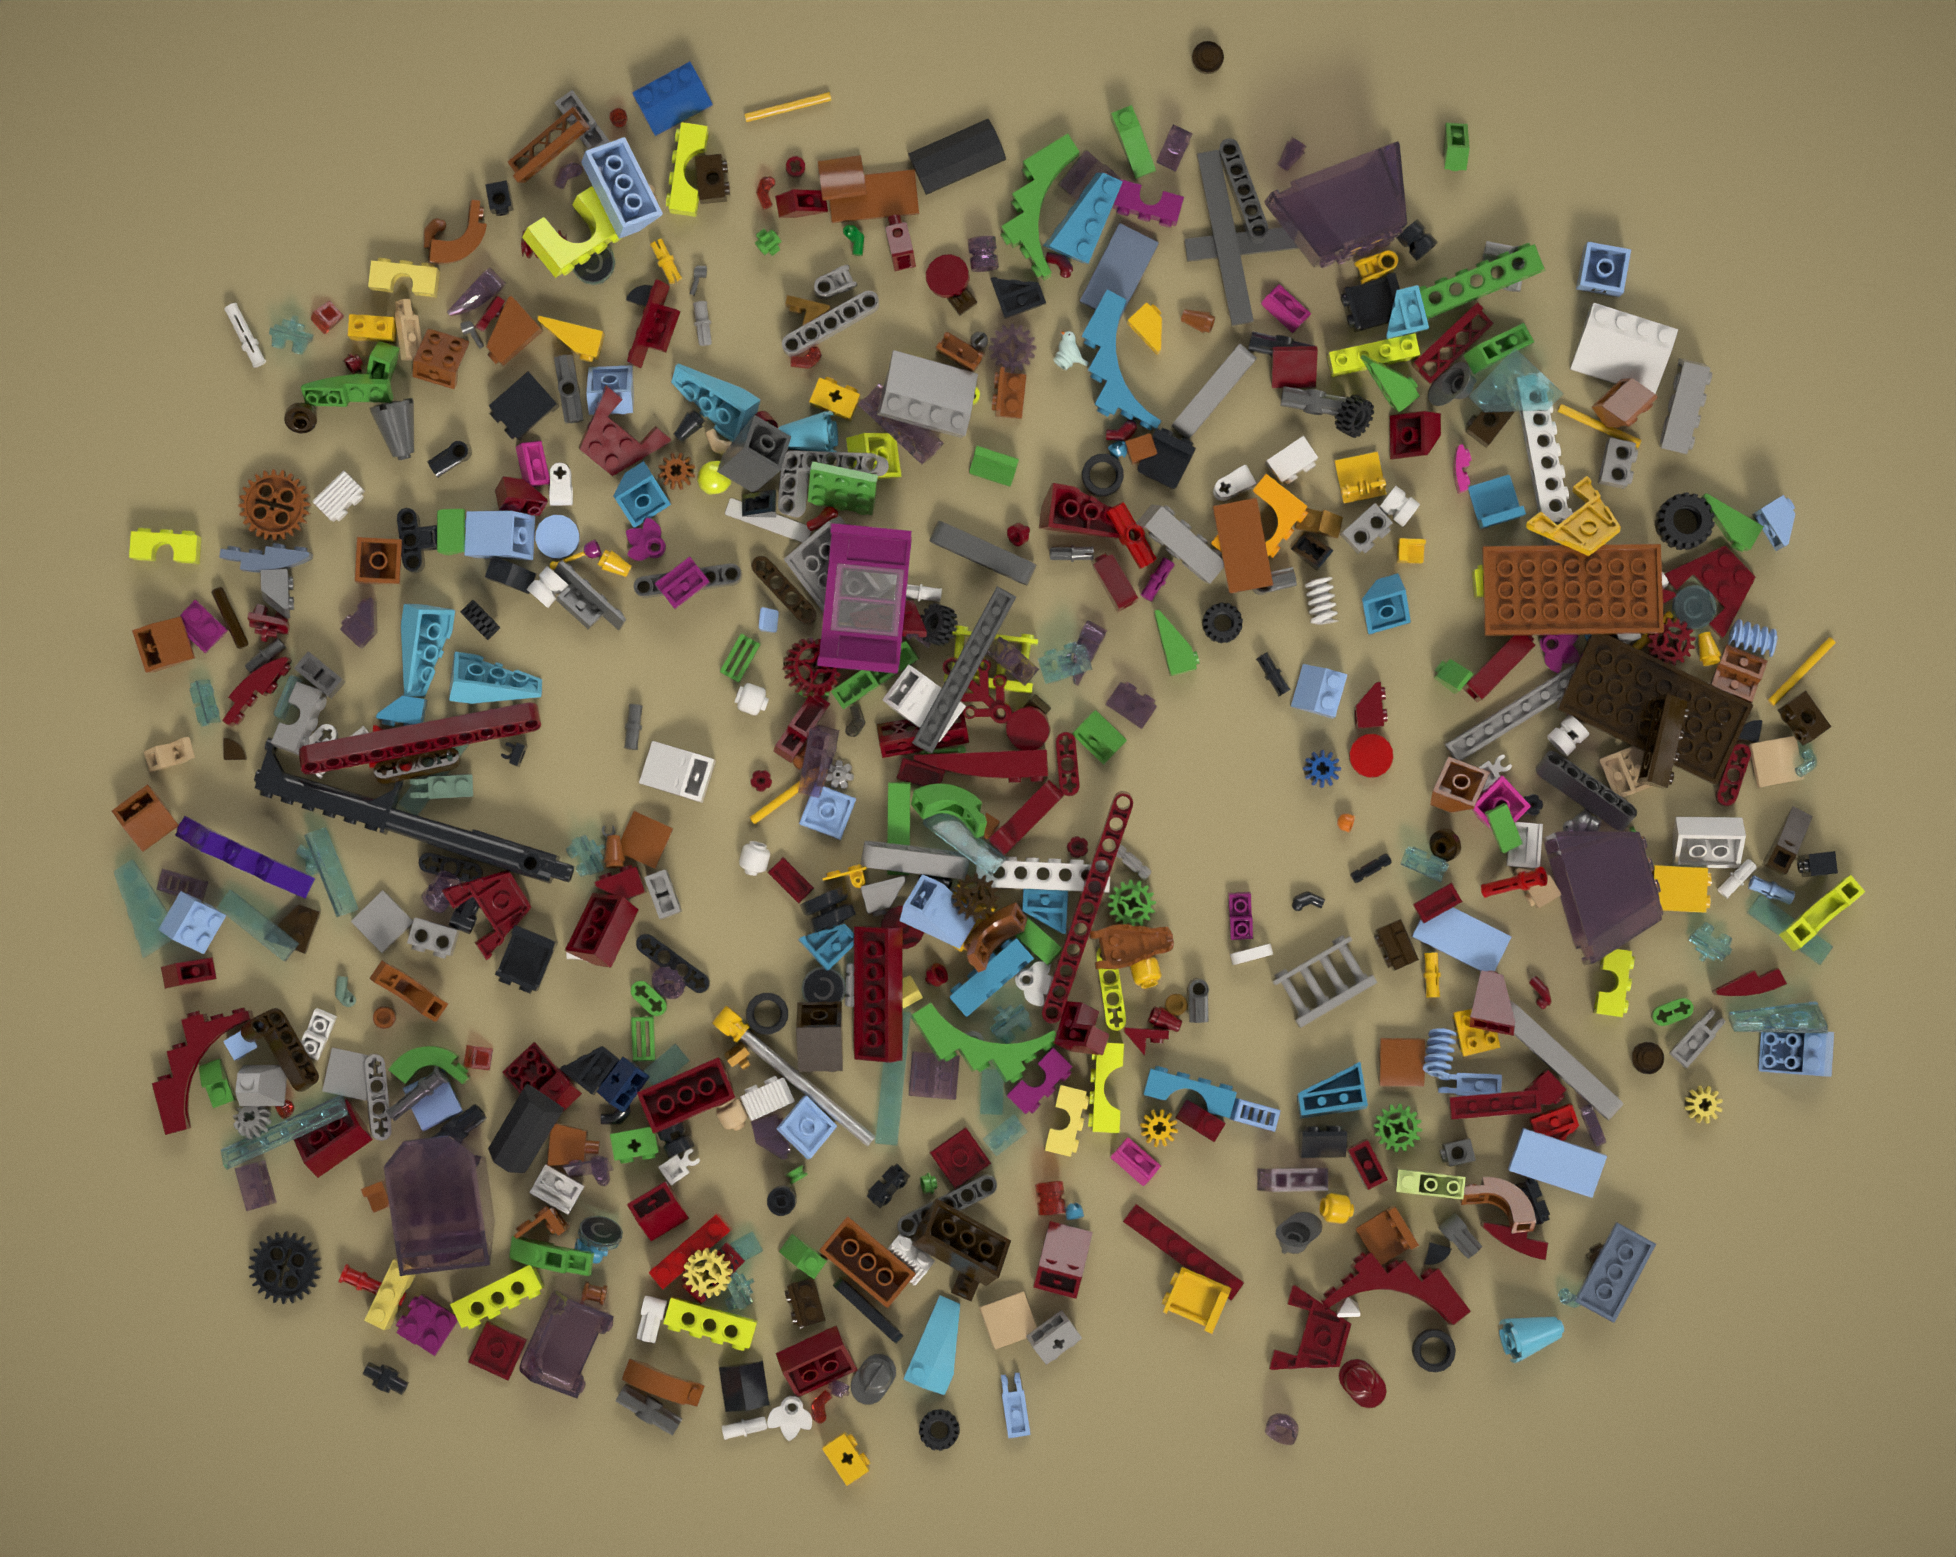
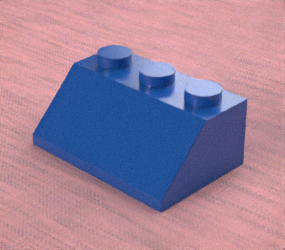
(672, 98)

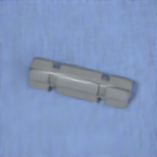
(1133, 863)
(849, 1000)

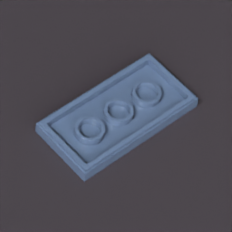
(1120, 266)
(1615, 1272)

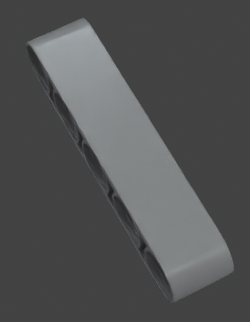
(838, 315)
(1214, 391)
(914, 859)

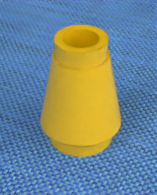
(614, 563)
(1708, 650)

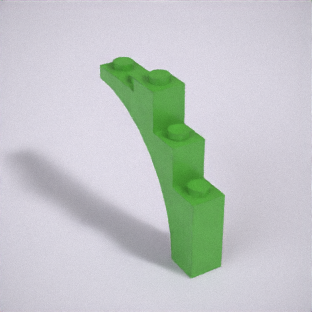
(1023, 229)
(1006, 1058)

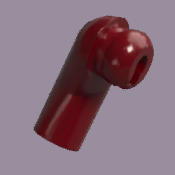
(1062, 262)

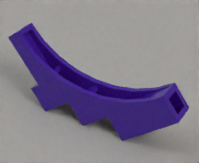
(244, 858)

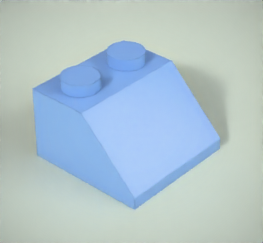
(618, 379)
(1777, 521)
(1319, 690)

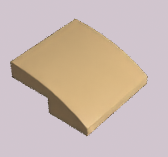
(1775, 761)
(1623, 771)
(1008, 1320)

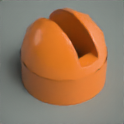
(1345, 822)

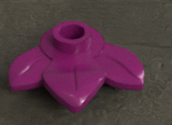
(643, 540)
(1561, 652)

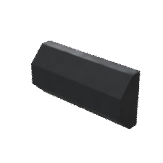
(957, 156)
(524, 1130)

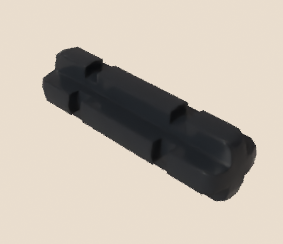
(1371, 868)

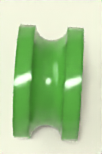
(796, 1174)

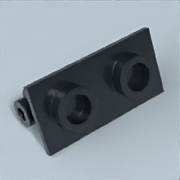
(1532, 1191)
(881, 1193)

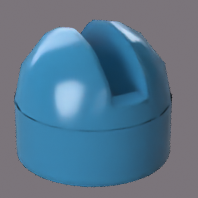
(1118, 449)
(1074, 1211)

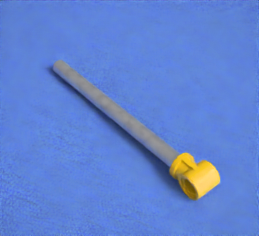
(731, 1024)

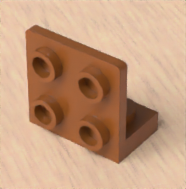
(439, 358)
(1010, 395)
(555, 1223)
(1386, 1235)

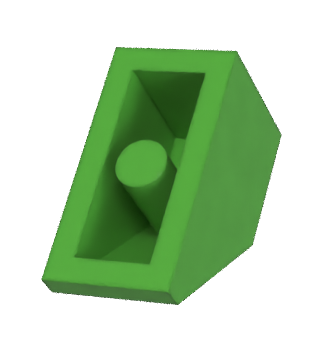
(1456, 146)
(383, 361)
(1452, 675)
(803, 1256)

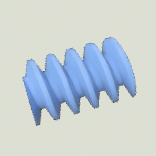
(1754, 637)
(1437, 1052)

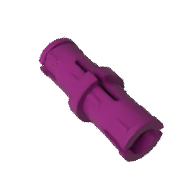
(1157, 579)

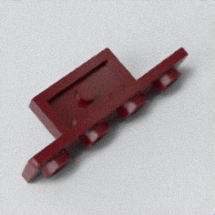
(655, 326)

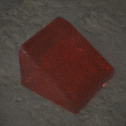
(326, 317)
(478, 1057)

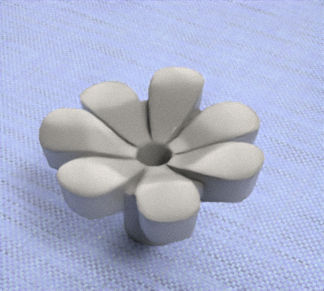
(844, 775)

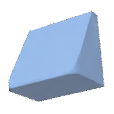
(768, 620)

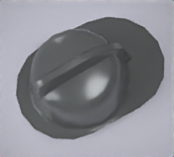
(1453, 384)
(1298, 1232)
(873, 1379)

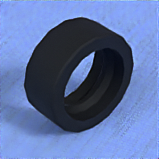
(1102, 492)
(783, 1013)
(1444, 1364)

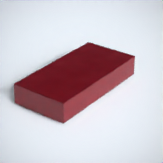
(919, 773)
(790, 880)
(1437, 903)

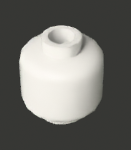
(751, 699)
(754, 858)

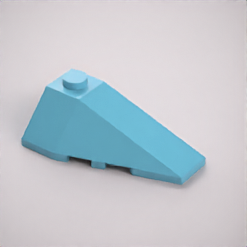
(720, 401)
(423, 637)
(483, 682)
(936, 1351)

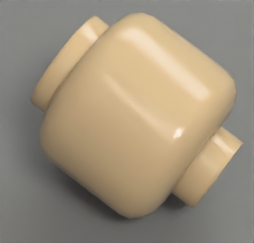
(732, 1114)

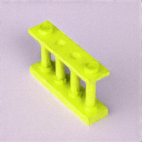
(1015, 686)

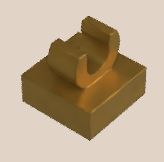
(738, 1055)

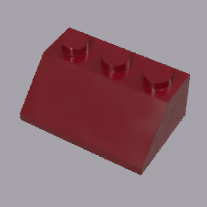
(602, 929)
(333, 1142)
(816, 1361)

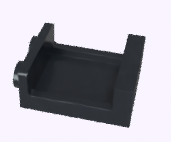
(1370, 302)
(522, 406)
(526, 959)

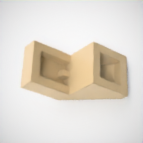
(169, 754)

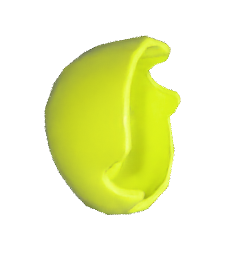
(710, 480)

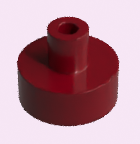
(1018, 534)
(936, 975)

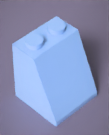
(499, 535)

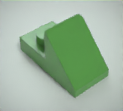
(216, 1083)

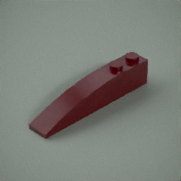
(996, 765)

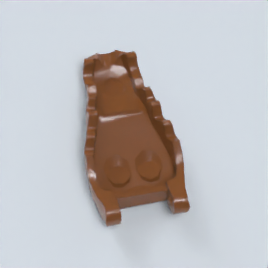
(1128, 944)

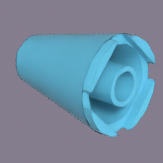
(813, 433)
(1528, 1335)

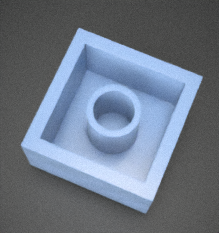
(1603, 269)
(192, 922)

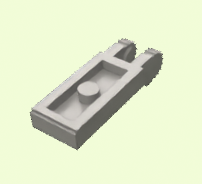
(1696, 1040)

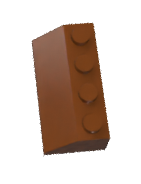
(867, 1262)

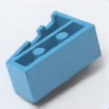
(1334, 1095)

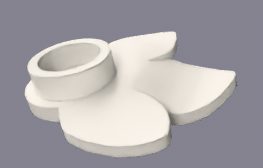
(1038, 983)
(790, 1421)

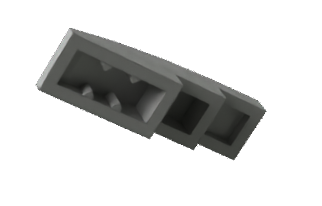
(594, 136)

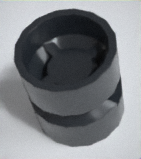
(1417, 240)
(679, 1144)
(781, 1200)

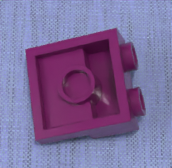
(426, 1324)

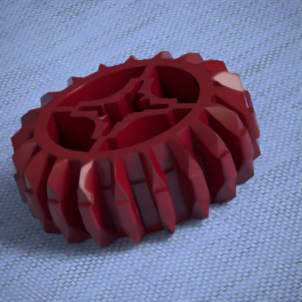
(805, 683)

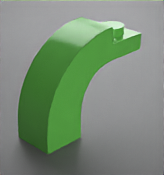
(950, 800)
(412, 1061)

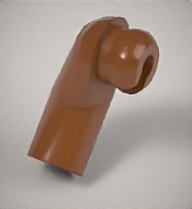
(432, 229)

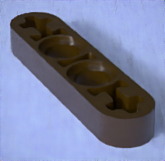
(781, 592)
(417, 768)

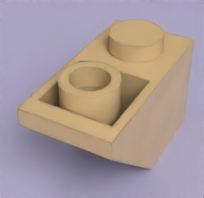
(1538, 895)

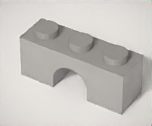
(310, 703)

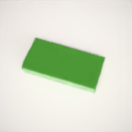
(450, 531)

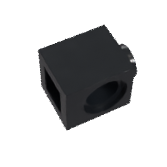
(495, 189)

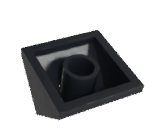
(744, 1386)

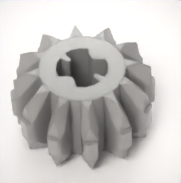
(250, 1128)

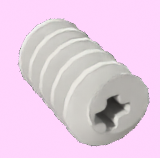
(1321, 601)

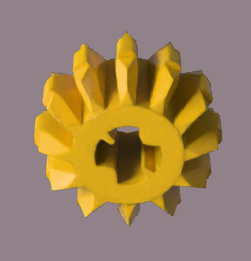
(1163, 1134)

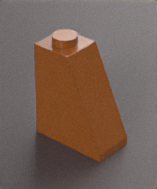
(512, 333)

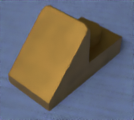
(812, 309)
(1321, 523)

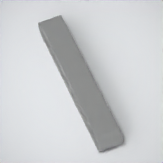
(1564, 1064)

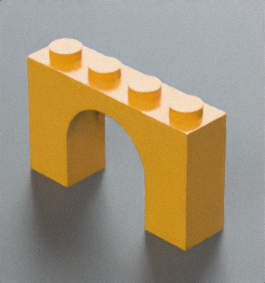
(1287, 507)

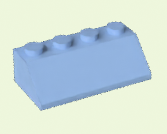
(621, 187)

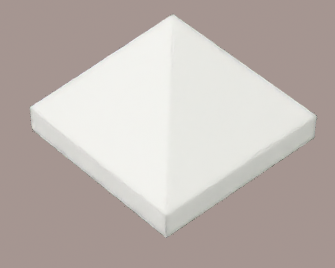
(1347, 1308)

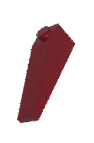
(1075, 512)

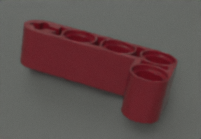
(1026, 818)

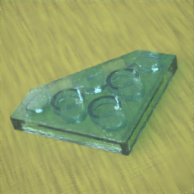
(1515, 387)

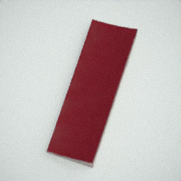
(878, 993)

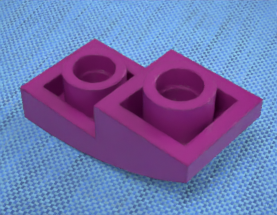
(1240, 915)

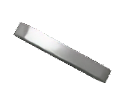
(373, 1097)

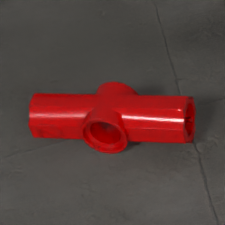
(1139, 546)

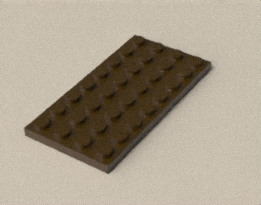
(1617, 692)

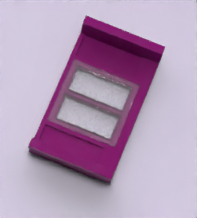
(865, 598)

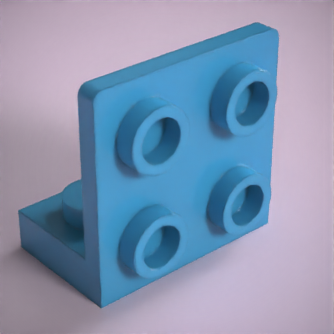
(1495, 502)

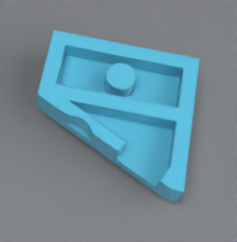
(1407, 313)

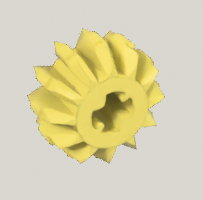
(1697, 1099)

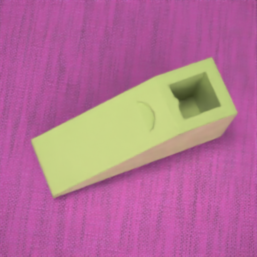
(1430, 1184)

